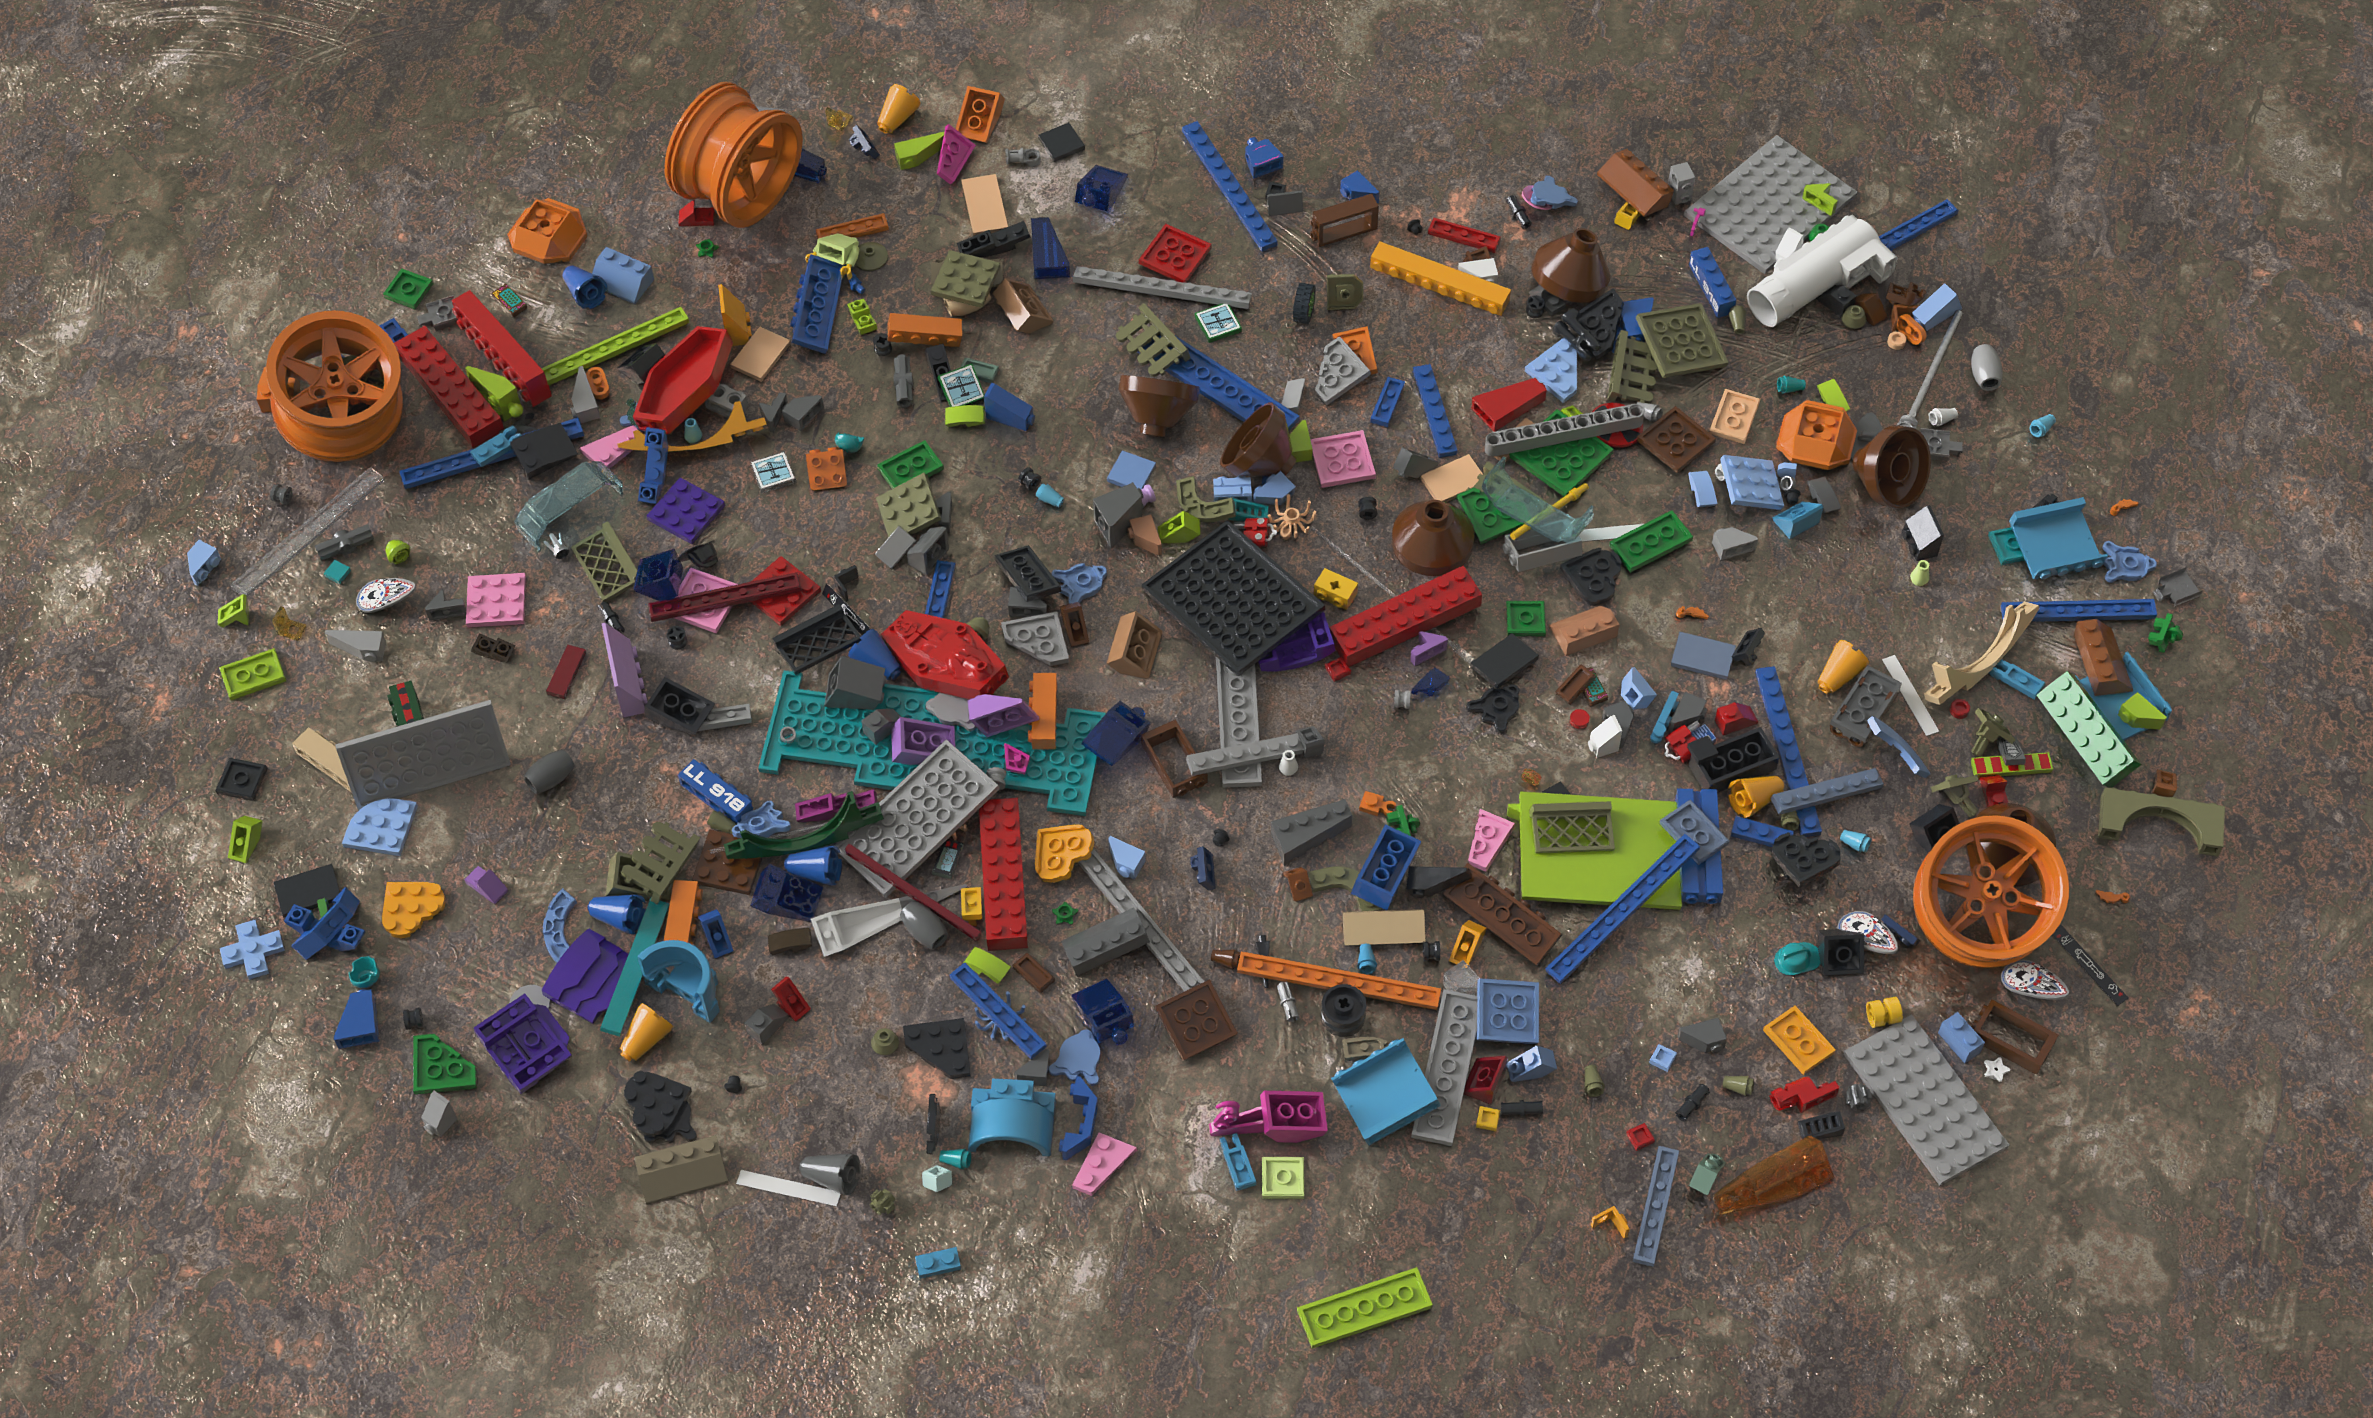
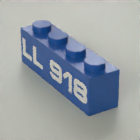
(1712, 281)
(714, 791)

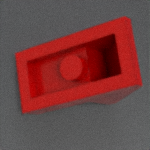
(693, 216)
(1994, 789)
(790, 999)

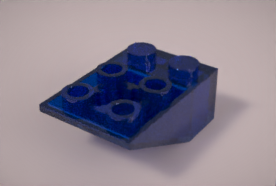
(786, 894)

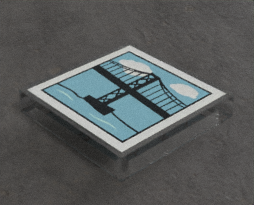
(773, 472)

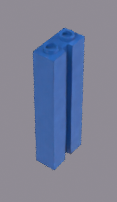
(1702, 881)

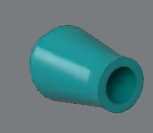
(1789, 384)
(958, 1158)

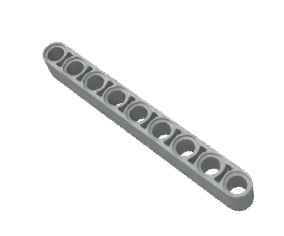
(1564, 430)

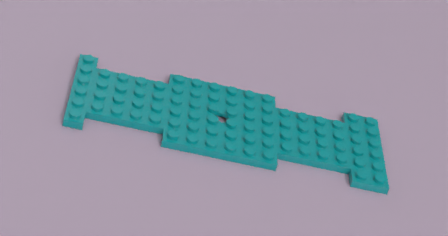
(838, 739)

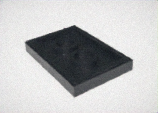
(1504, 661)
(307, 889)

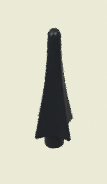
(1263, 949)

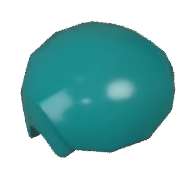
(848, 442)
(364, 972)

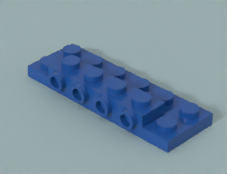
(816, 304)

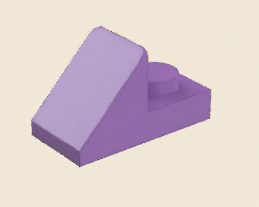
(1430, 646)
(486, 884)

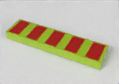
(1995, 765)

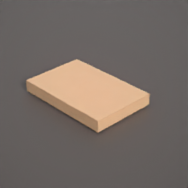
(760, 354)
(1734, 416)
(1451, 479)

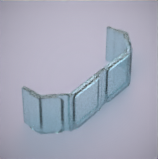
(562, 496)
(1530, 509)

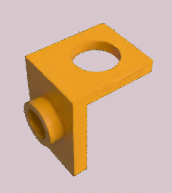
(1618, 1219)

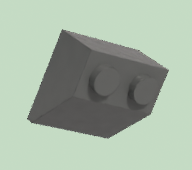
(928, 549)

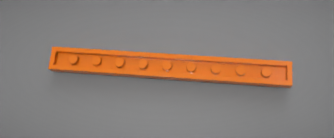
(1327, 977)

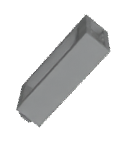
(1540, 557)

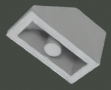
(1733, 542)
(438, 1115)

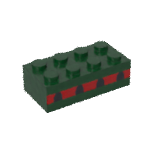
(404, 703)

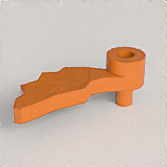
(2124, 504)
(1694, 612)
(2110, 897)

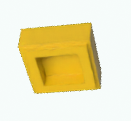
(1488, 1118)

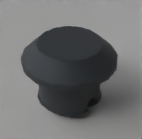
(1415, 226)
(1792, 495)
(1220, 837)
(733, 1084)

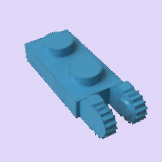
(495, 447)
(2017, 678)
(1664, 718)
(1238, 1164)

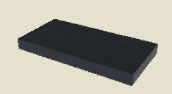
(1027, 573)

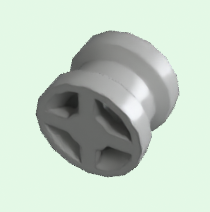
(1402, 699)
(998, 776)

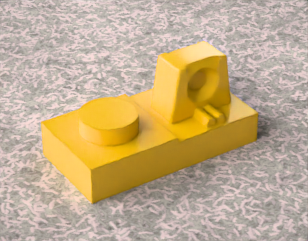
(971, 905)

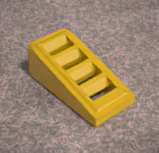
(1626, 216)

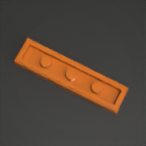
(856, 228)

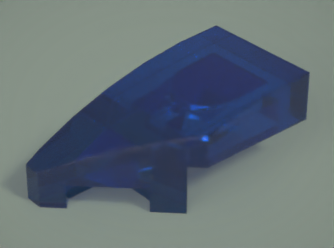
(1431, 682)

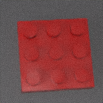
(1175, 253)
(783, 607)

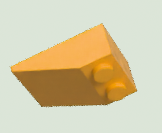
(734, 317)

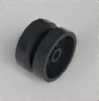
(1343, 1010)

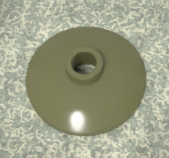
(871, 256)

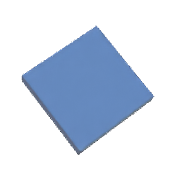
(1131, 469)

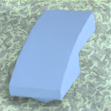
(1703, 488)

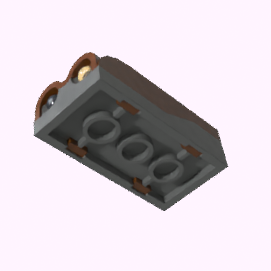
(1869, 697)

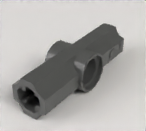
(903, 381)
(344, 542)

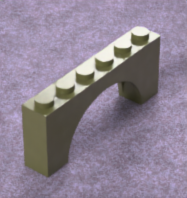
(2201, 819)

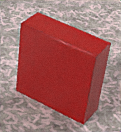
(1337, 669)
(1640, 1136)

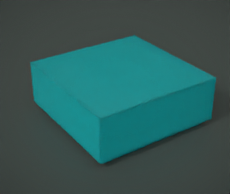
(337, 572)

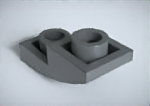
(1825, 494)

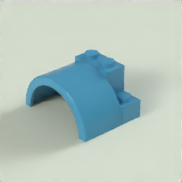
(689, 978)
(1012, 1113)

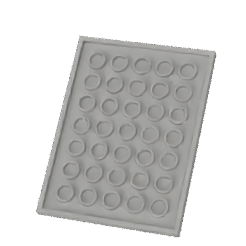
(1764, 199)

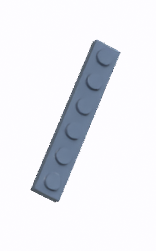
(1827, 791)
(1655, 1206)

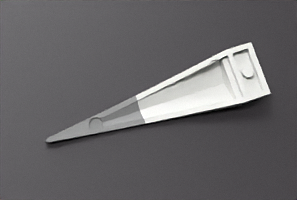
(849, 926)

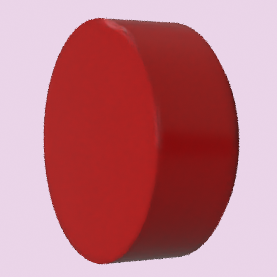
(1959, 708)
(1579, 719)

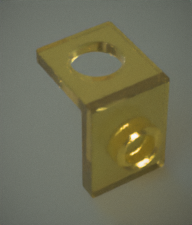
(834, 118)
(283, 624)

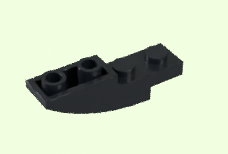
(990, 244)

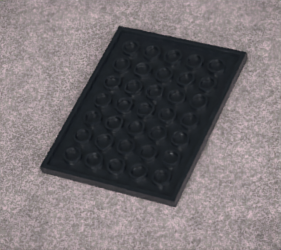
(1233, 598)

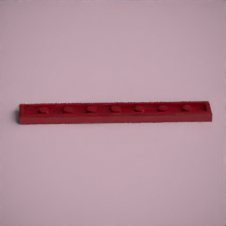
(724, 597)
(912, 892)

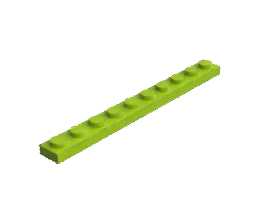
(615, 345)

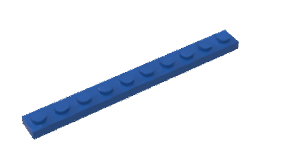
(1229, 186)
(464, 461)
(1786, 744)
(1622, 908)

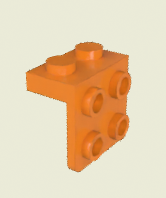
(826, 468)

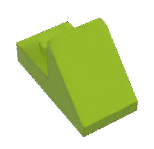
(1819, 197)
(234, 610)

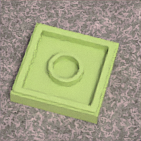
(1282, 1177)

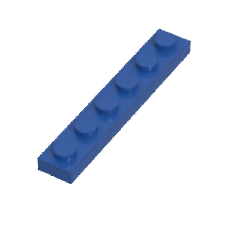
(1435, 411)
(998, 1011)

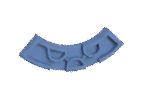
(1891, 737)
(554, 924)

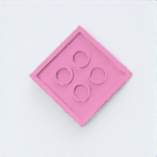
(1342, 459)
(699, 581)
(496, 600)

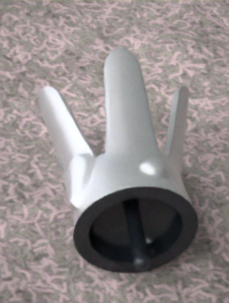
(560, 550)

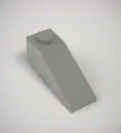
(583, 400)
(362, 644)

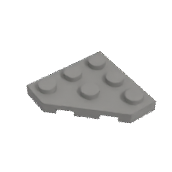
(1339, 371)
(1038, 637)

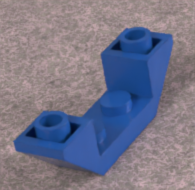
(655, 466)
(304, 920)
(328, 926)
(1073, 1142)

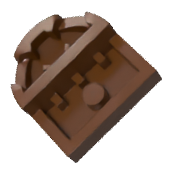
(1906, 296)

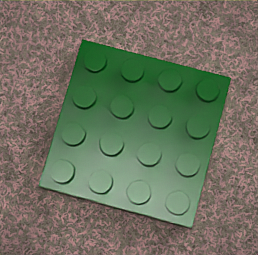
(1566, 463)

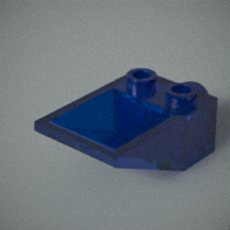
(1100, 188)
(1117, 732)
(1104, 1012)

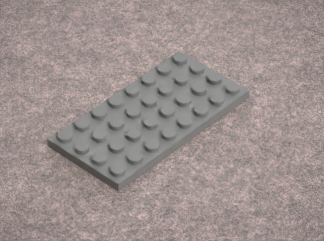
(423, 754)
(921, 814)
(1926, 1100)

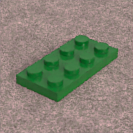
(1651, 541)

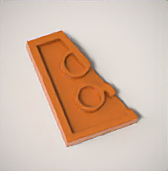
(1361, 345)

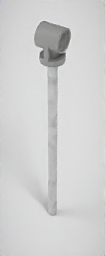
(1909, 420)

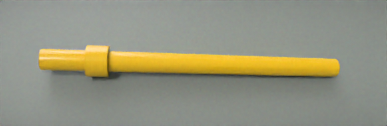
(1573, 494)

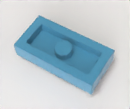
(938, 1262)

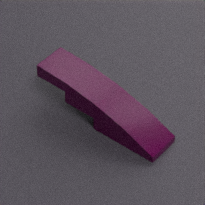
(827, 806)

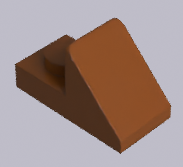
(2165, 783)

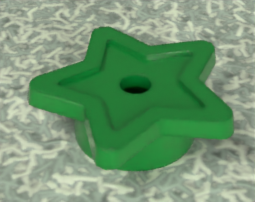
(706, 244)
(1064, 908)

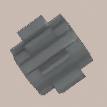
(1858, 1096)

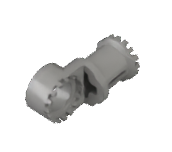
(1022, 156)

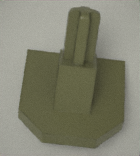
(1344, 291)
(1989, 731)
(1958, 792)

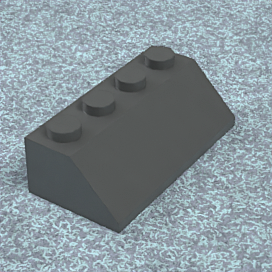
(1105, 941)

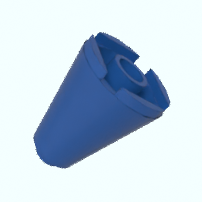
(585, 287)
(875, 651)
(816, 865)
(620, 911)

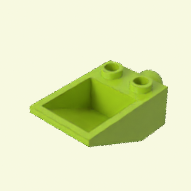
(497, 391)

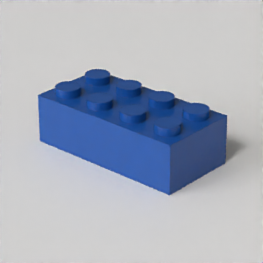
(1386, 867)

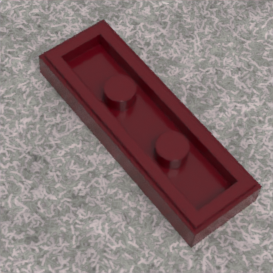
(566, 671)

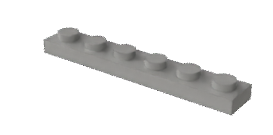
(1243, 754)

